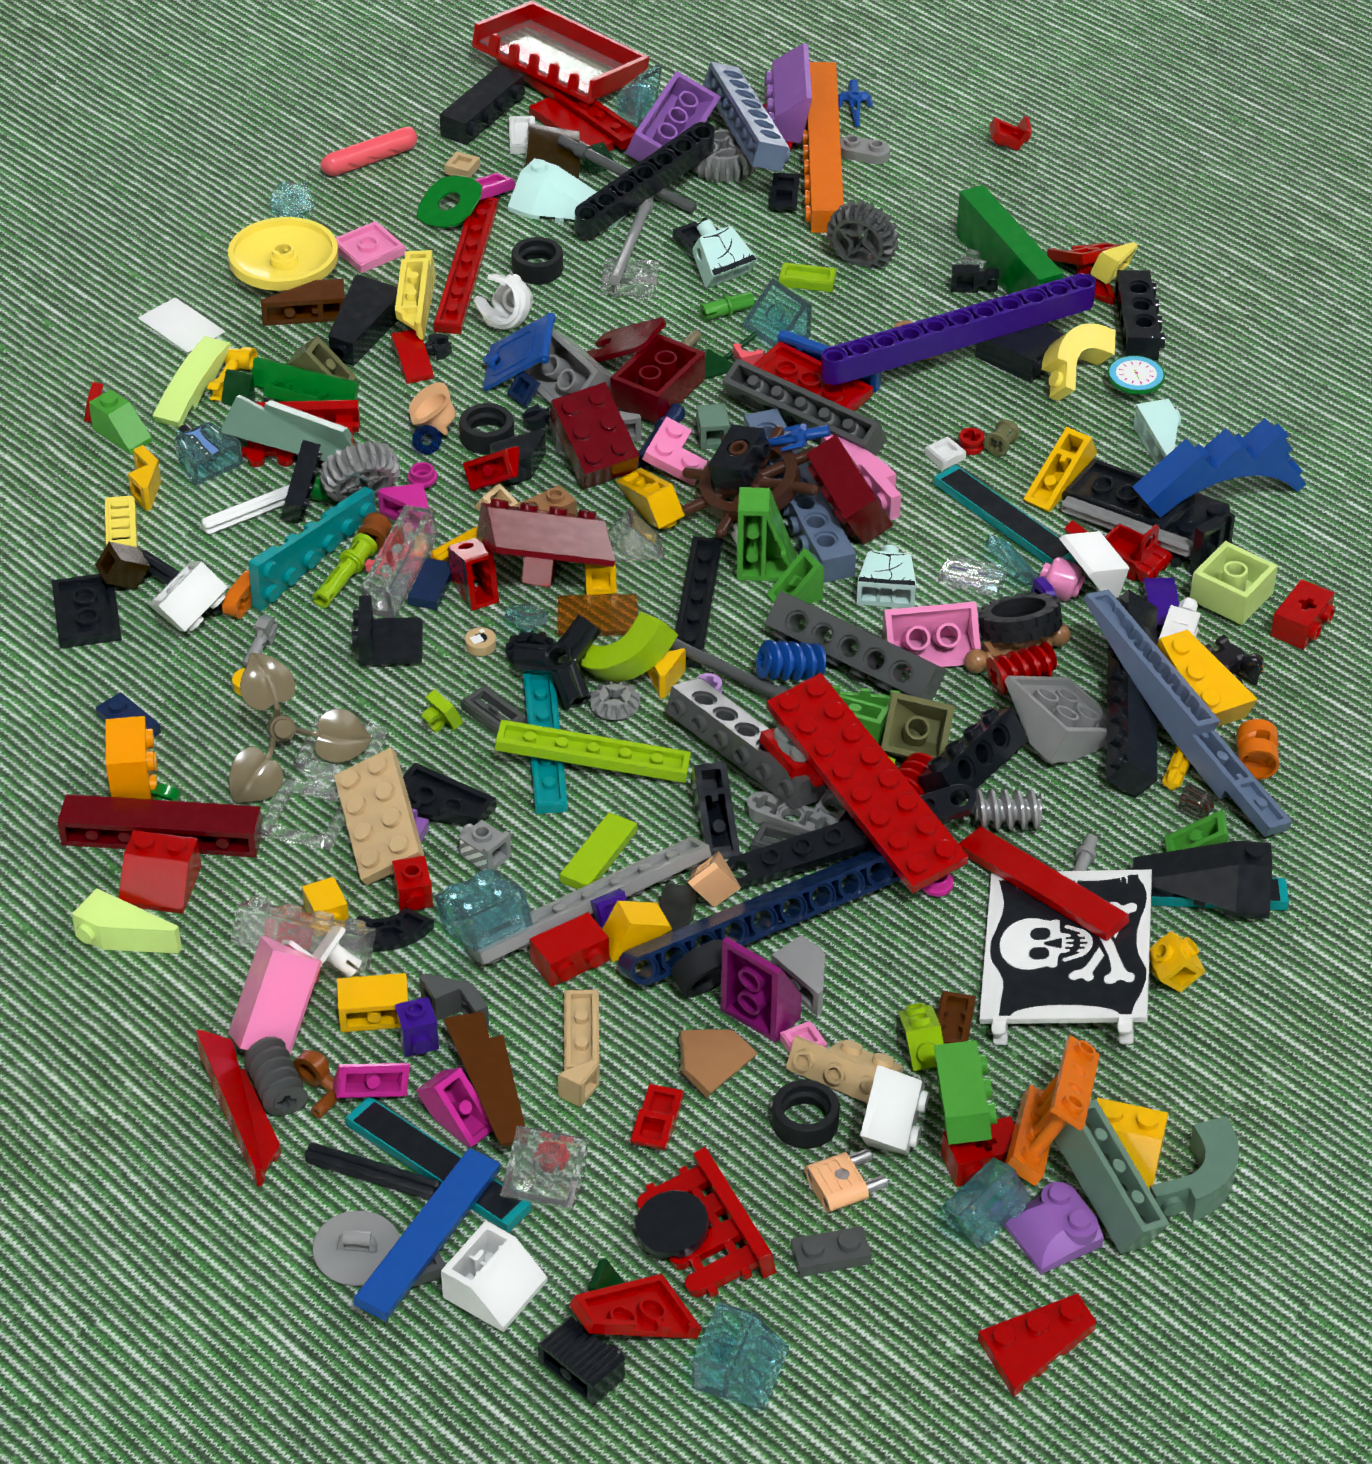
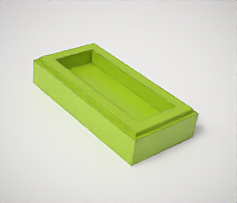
(808, 277)

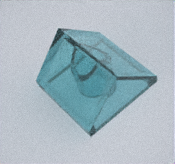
(778, 310)

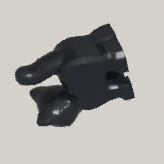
(1236, 660)

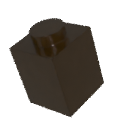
(122, 565)

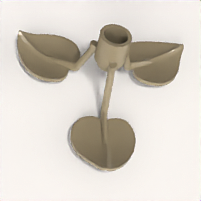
(266, 684)

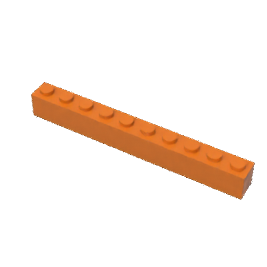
(822, 149)

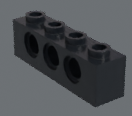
(1139, 314)
(976, 753)

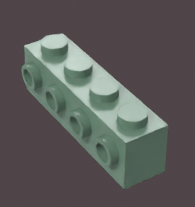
(1112, 1181)

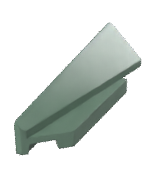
(283, 427)

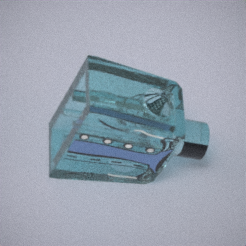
(206, 451)

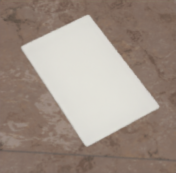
(180, 324)

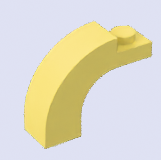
(1085, 342)

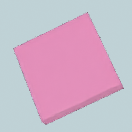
(369, 247)

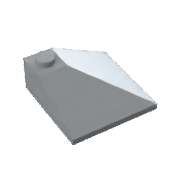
(1058, 717)

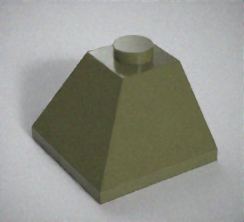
(916, 726)

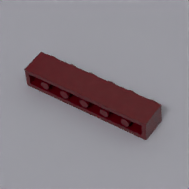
(111, 820)

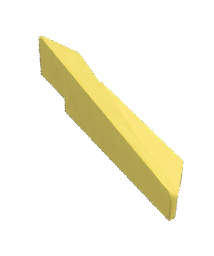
(415, 290)

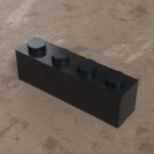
(482, 105)

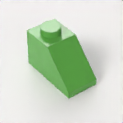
(118, 421)

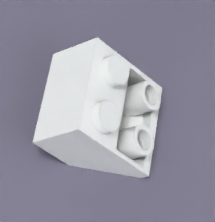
(492, 1277)

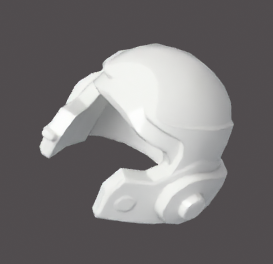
(510, 302)

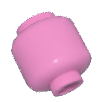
(1064, 577)

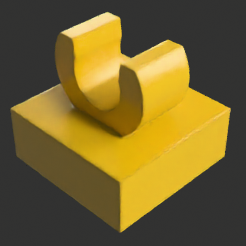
(600, 579)

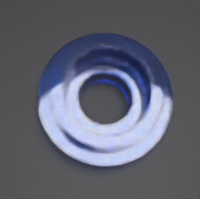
(420, 433)

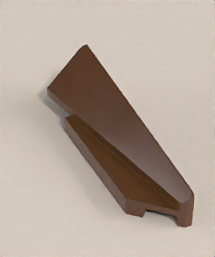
(489, 1072)

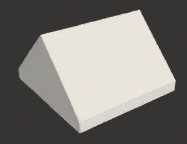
(1097, 560)

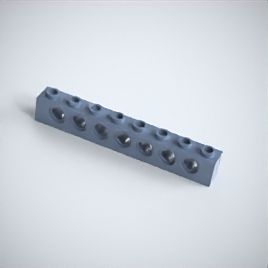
(747, 117)
(811, 516)

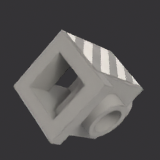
(484, 845)

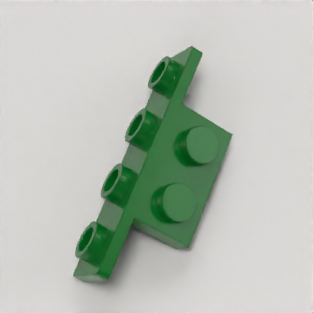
(294, 383)

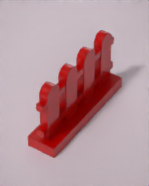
(337, 411)
(722, 1234)

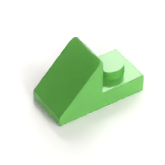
(1200, 833)

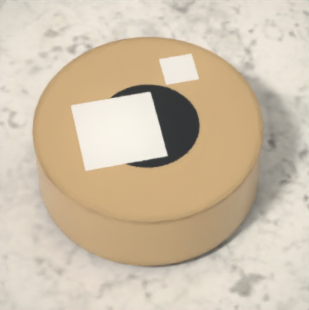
(480, 641)

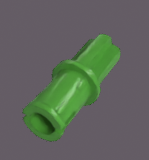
(726, 306)

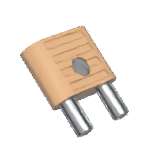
(839, 1182)

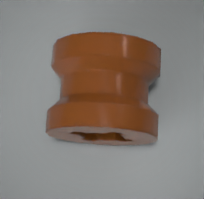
(377, 527)

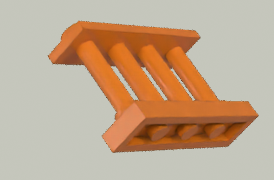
(1049, 1110)

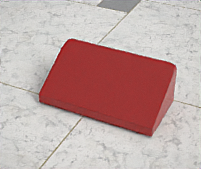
(492, 468)

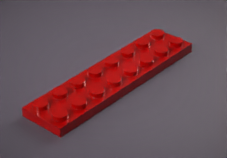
(867, 783)

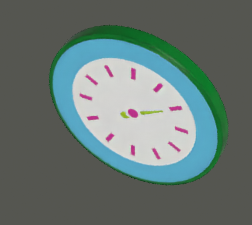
(1136, 374)

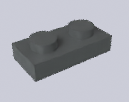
(831, 1251)

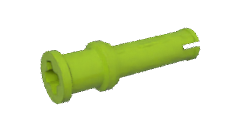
(350, 562)

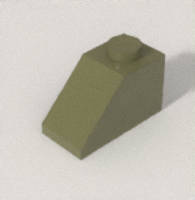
(320, 358)

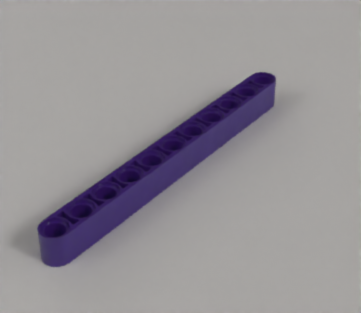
(957, 329)

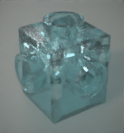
(291, 200)

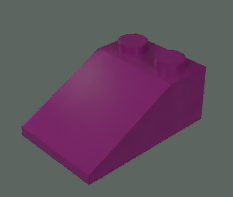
(757, 992)

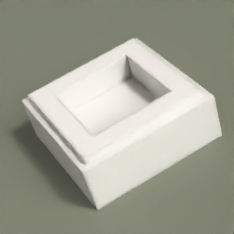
(945, 453)

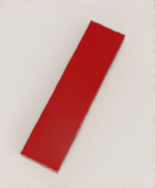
(557, 116)

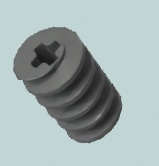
(275, 1077)

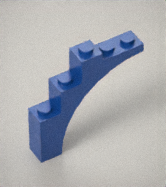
(1226, 457)

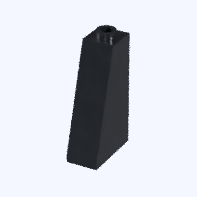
(363, 318)

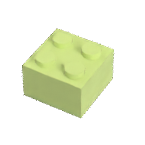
(1233, 582)

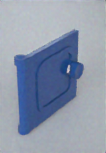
(519, 351)

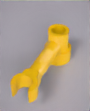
(234, 360)

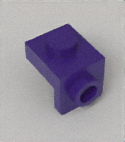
(417, 1026)

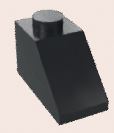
(531, 453)

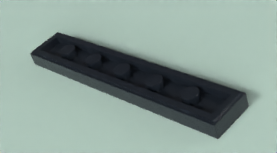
(698, 593)

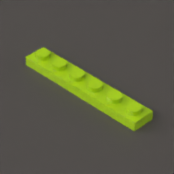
(592, 751)

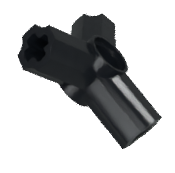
(568, 676)

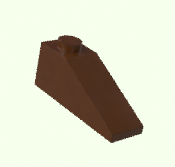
(305, 304)

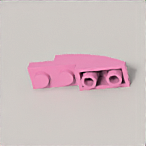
(878, 476)

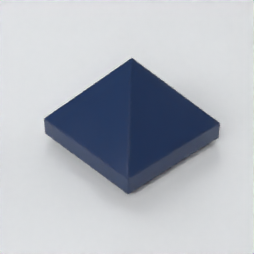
(523, 388)

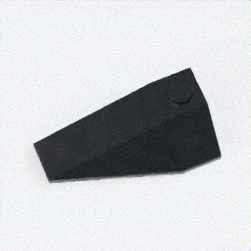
(1221, 874)

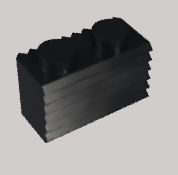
(582, 1360)

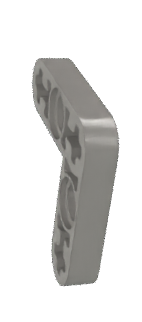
(771, 809)

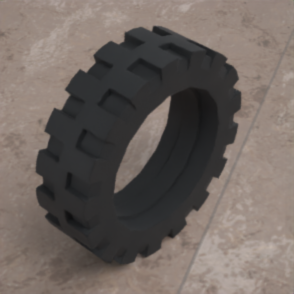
(1020, 618)

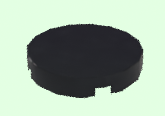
(672, 1224)

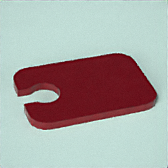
(627, 339)

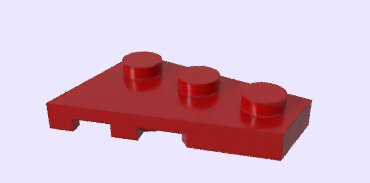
(636, 1309)
(1033, 1340)

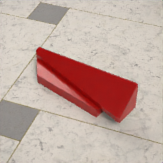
(239, 1104)

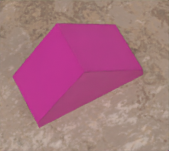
(394, 498)

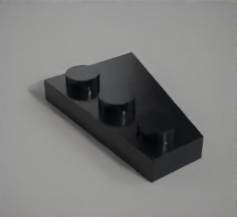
(445, 798)

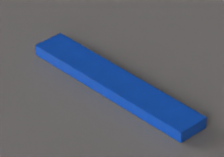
(426, 1235)

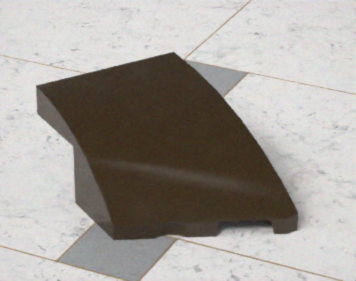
(543, 145)

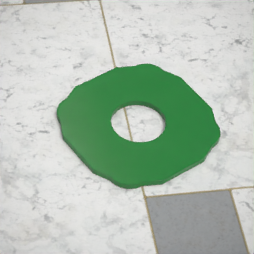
(469, 193)

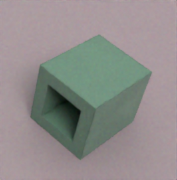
(711, 425)

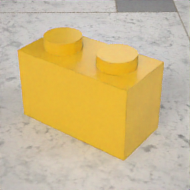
(370, 1001)

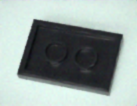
(85, 611)

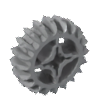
(726, 161)
(359, 466)

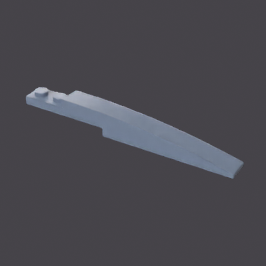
(1184, 715)

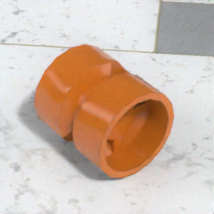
(1258, 747)

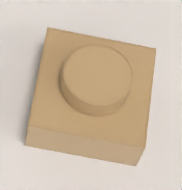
(462, 164)

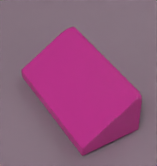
(371, 1080)

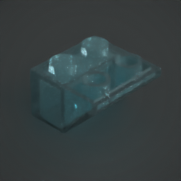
(986, 1202)
(738, 1357)

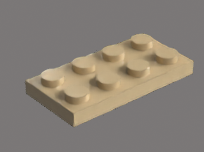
(378, 815)

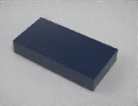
(430, 584)

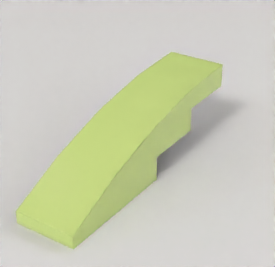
(191, 381)

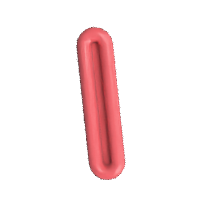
(369, 151)

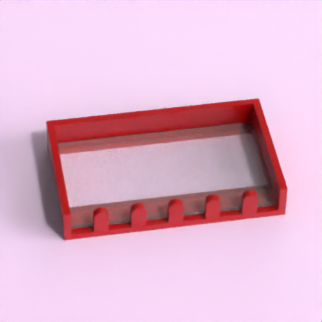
(559, 51)

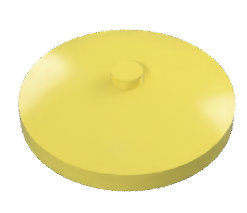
(282, 253)

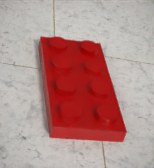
(806, 372)

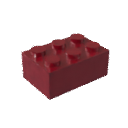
(657, 378)
(594, 435)
(847, 490)

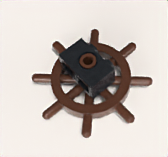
(742, 463)

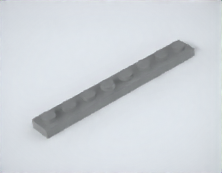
(631, 879)

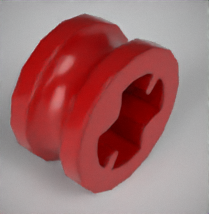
(971, 440)

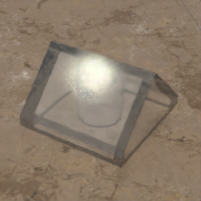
(634, 539)
(545, 1168)

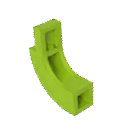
(632, 654)

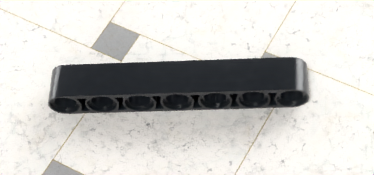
(644, 180)

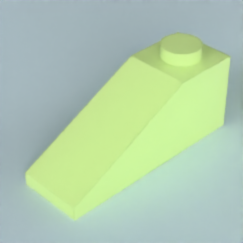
(122, 926)

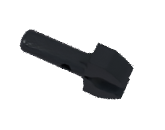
(439, 346)
(535, 417)

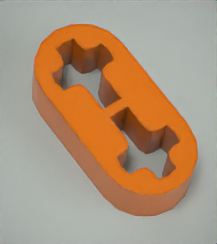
(238, 598)

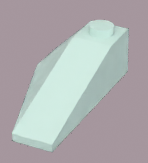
(548, 192)

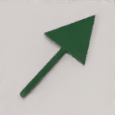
(717, 365)

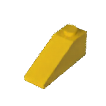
(1062, 466)
(652, 498)

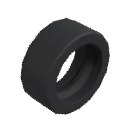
(537, 248)
(485, 415)
(699, 969)
(805, 1135)

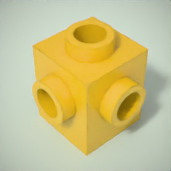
(1176, 961)

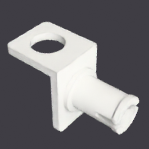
(331, 951)

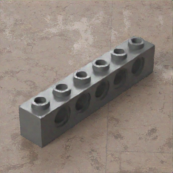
(800, 406)
(790, 610)
(737, 738)

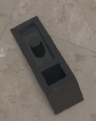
(715, 808)

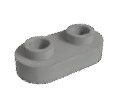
(864, 149)

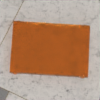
(609, 613)

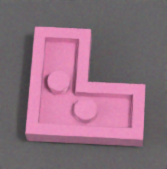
(668, 453)

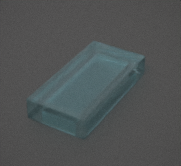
(1011, 559)

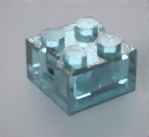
(483, 909)

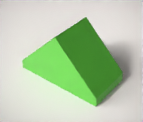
(801, 579)

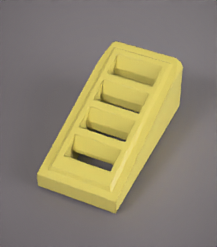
(1113, 260)
(121, 520)

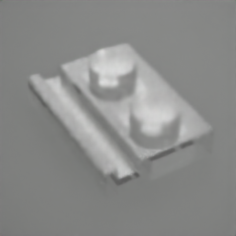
(972, 574)

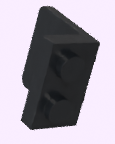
(386, 639)

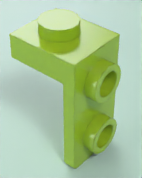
(922, 1033)

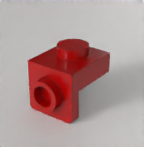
(1010, 135)

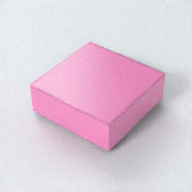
(804, 1030)

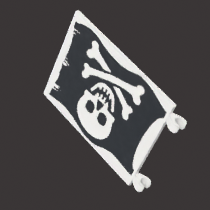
(1059, 972)

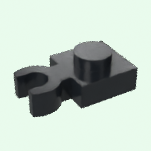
(969, 278)

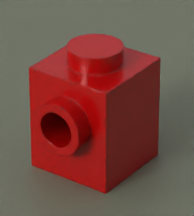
(412, 883)

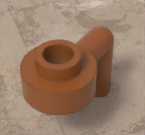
(315, 1071)

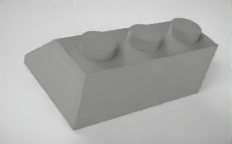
(568, 369)

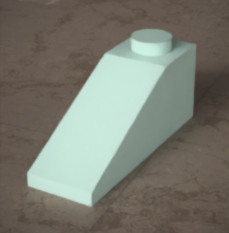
(1157, 427)

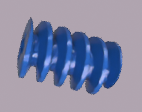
(789, 660)

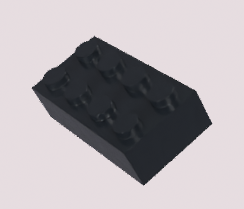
(301, 482)

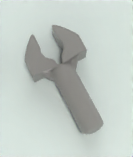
(265, 634)

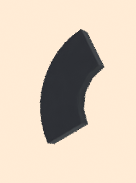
(398, 929)

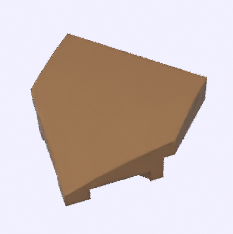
(712, 1057)

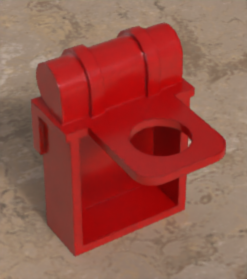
(1139, 551)

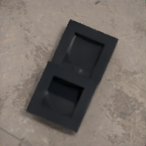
(784, 191)

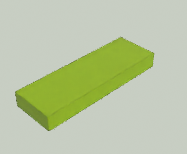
(598, 851)

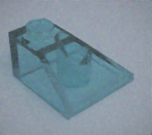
(639, 96)

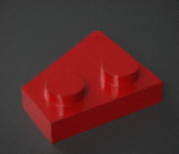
(1080, 255)

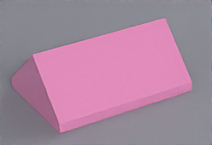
(934, 632)
(274, 994)

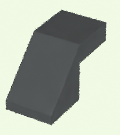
(451, 996)

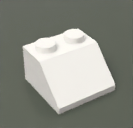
(189, 596)
(894, 1111)

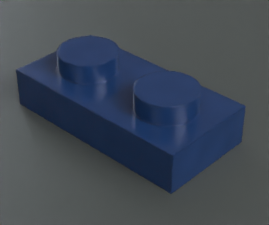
(122, 707)

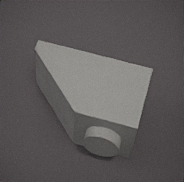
(805, 967)

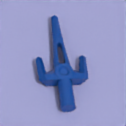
(854, 98)
(799, 436)

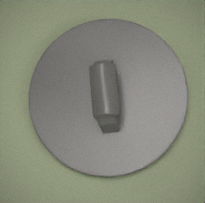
(353, 1246)

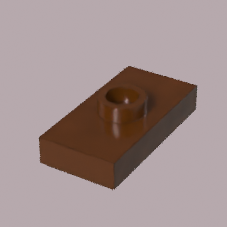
(956, 1016)

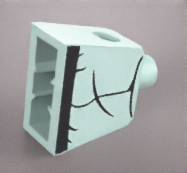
(721, 254)
(887, 579)

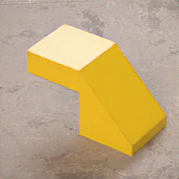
(146, 479)

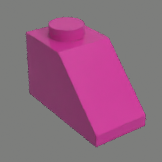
(455, 1106)

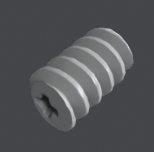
(1008, 808)

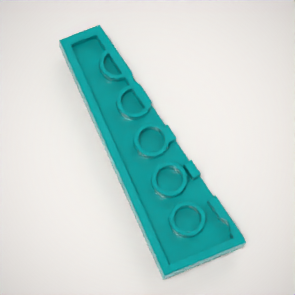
(282, 566)

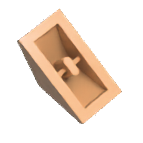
(714, 880)

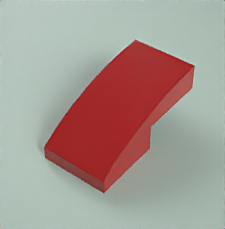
(412, 356)
(657, 1117)

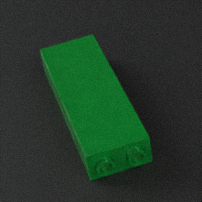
(1002, 242)

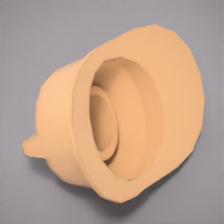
(433, 407)

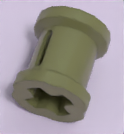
(1002, 437)

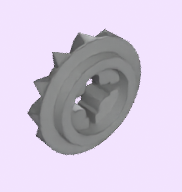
(613, 708)

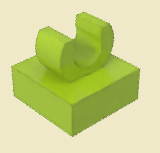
(440, 713)

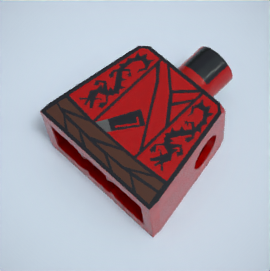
(470, 563)

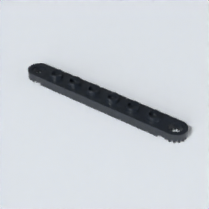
(834, 841)

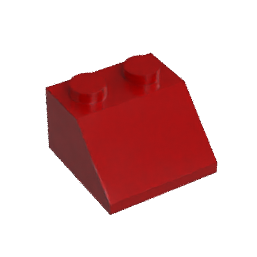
(159, 871)

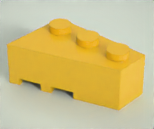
(1208, 677)

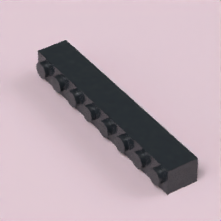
(1130, 720)

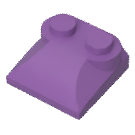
(1055, 1228)

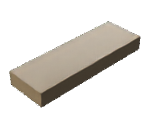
(581, 1027)

